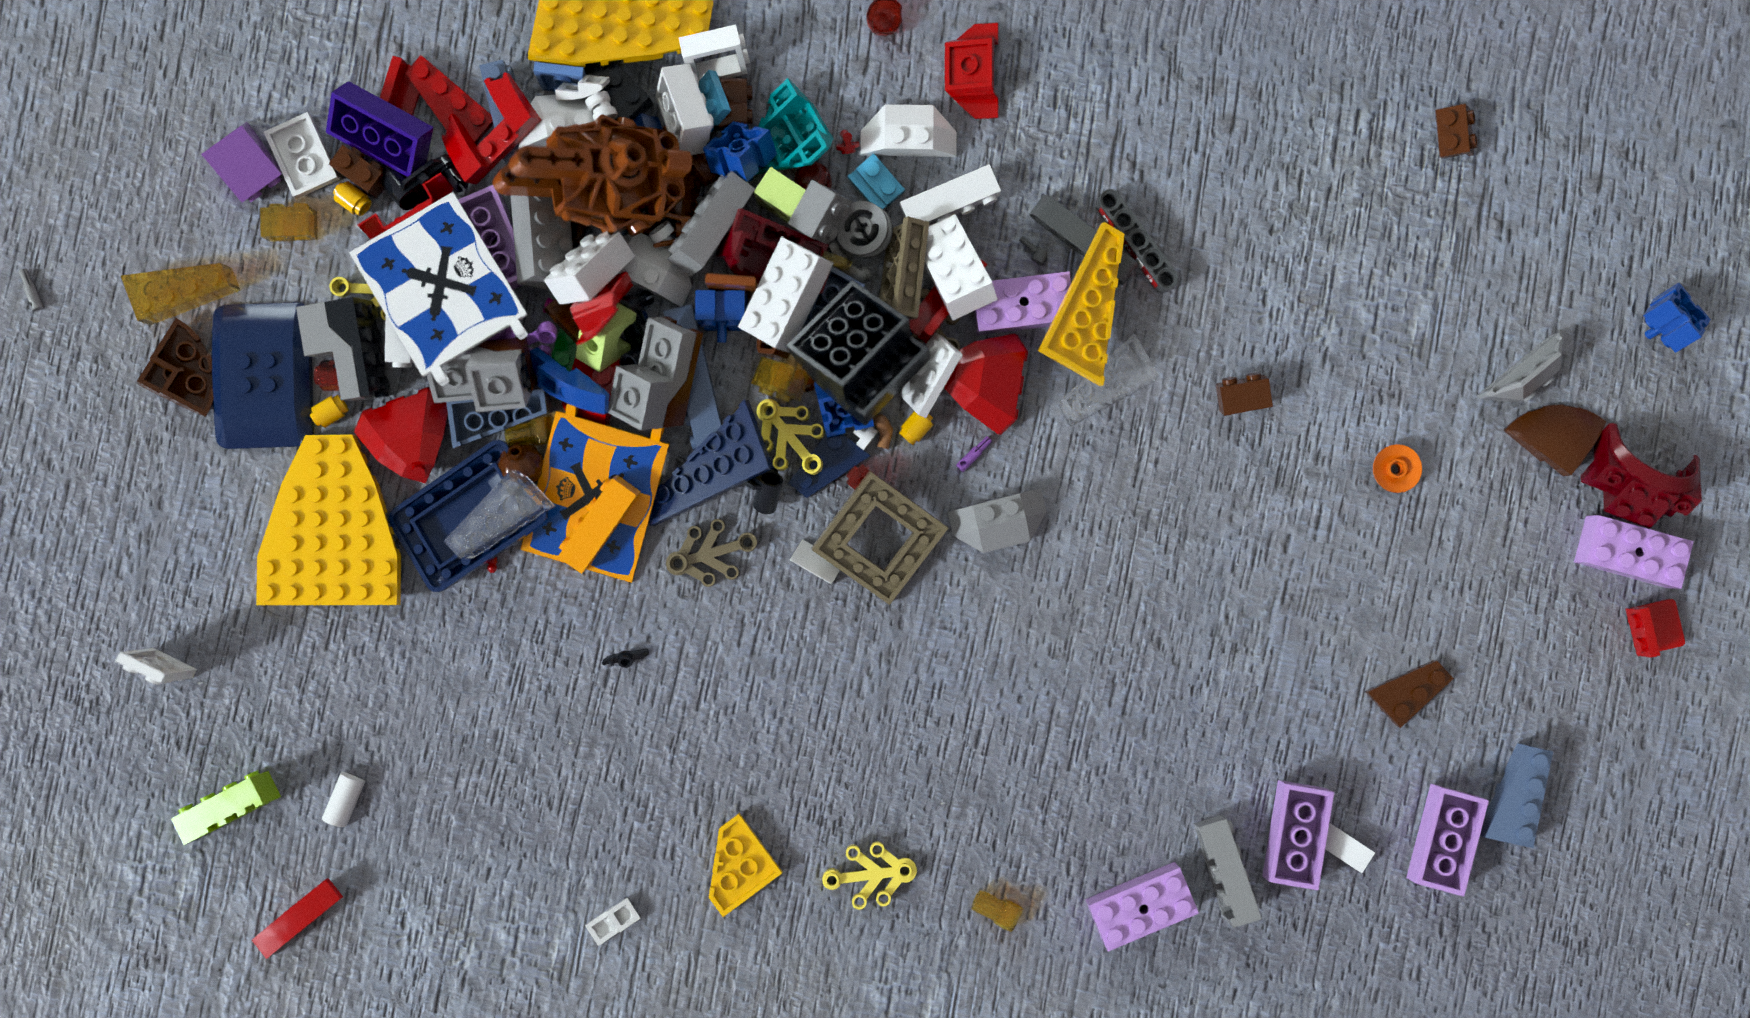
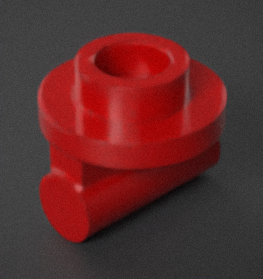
(847, 146)

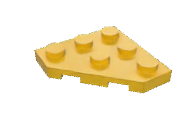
(739, 866)

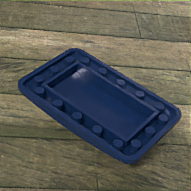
(260, 377)
(439, 507)

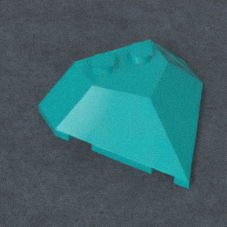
(795, 129)

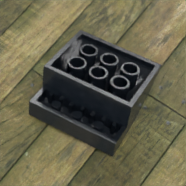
(859, 351)

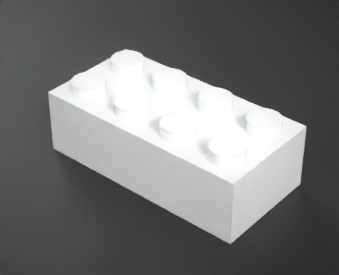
(957, 269)
(785, 294)

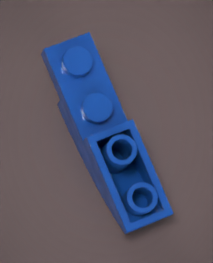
(570, 387)

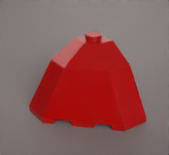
(990, 380)
(405, 433)

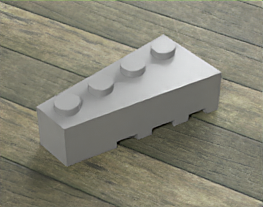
(1227, 871)

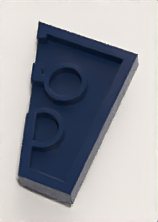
(838, 457)

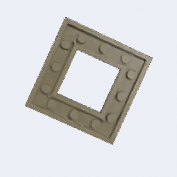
(870, 493)

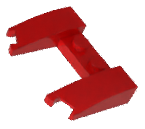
(519, 119)

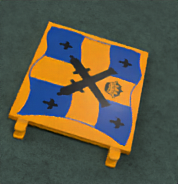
(573, 470)

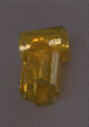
(534, 432)
(1003, 912)

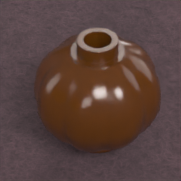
(526, 460)

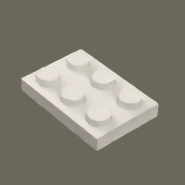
(301, 155)
(930, 380)
(155, 666)

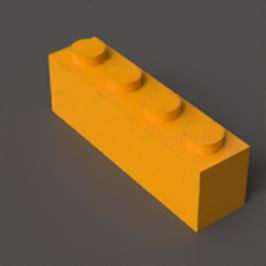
(599, 524)

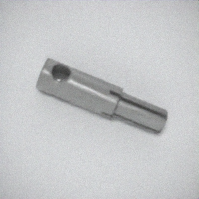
(30, 290)

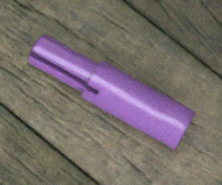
(973, 454)

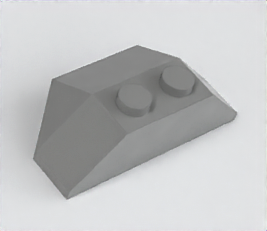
(1528, 373)
(999, 521)

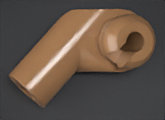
(885, 430)

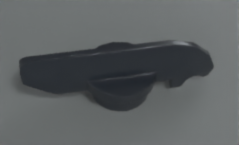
(625, 658)

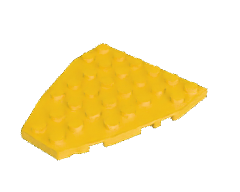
(614, 29)
(329, 532)

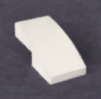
(586, 86)
(1348, 849)
(612, 921)

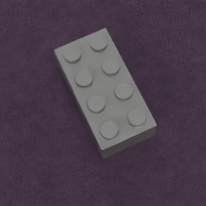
(710, 223)
(539, 239)

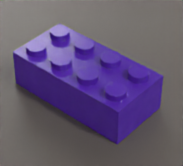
(378, 129)

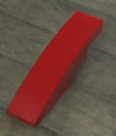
(297, 918)

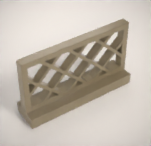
(908, 264)

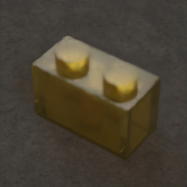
(288, 223)
(781, 379)

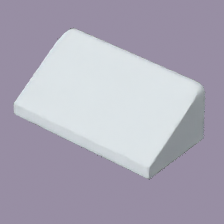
(813, 562)

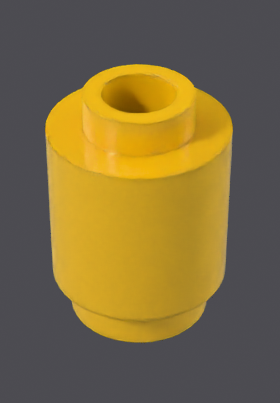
(352, 198)
(329, 411)
(916, 427)

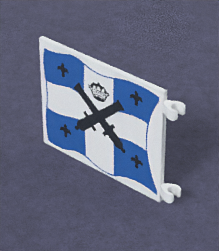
(439, 285)

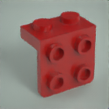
(1655, 627)

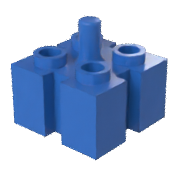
(740, 151)
(720, 310)
(1675, 318)
(834, 416)

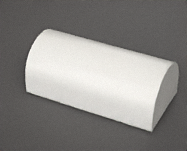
(343, 800)

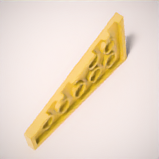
(1085, 316)

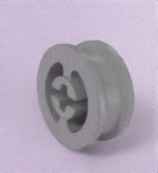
(880, 220)

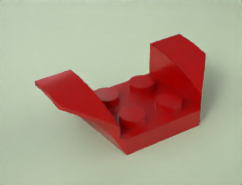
(971, 70)
(436, 188)
(596, 313)

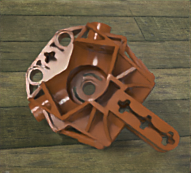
(586, 187)

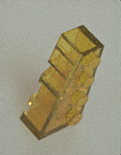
(174, 291)

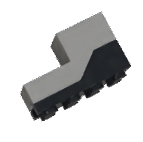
(350, 335)

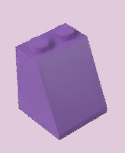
(244, 163)

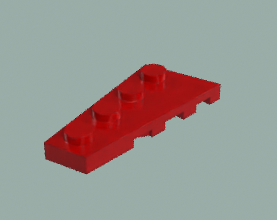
(447, 98)

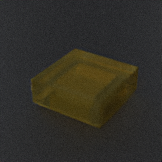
(838, 261)

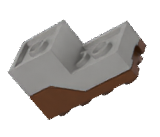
(491, 374)
(660, 385)

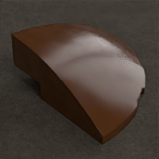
(181, 370)
(1557, 435)

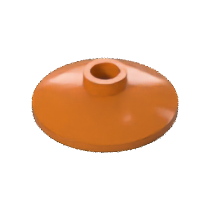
(1408, 466)

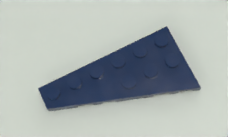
(717, 465)

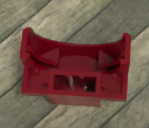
(753, 242)
(1634, 488)

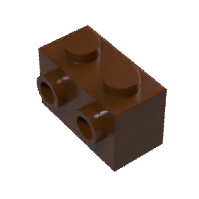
(353, 166)
(1244, 394)

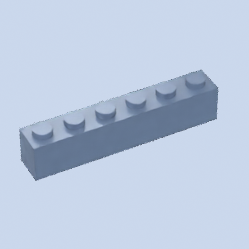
(702, 406)

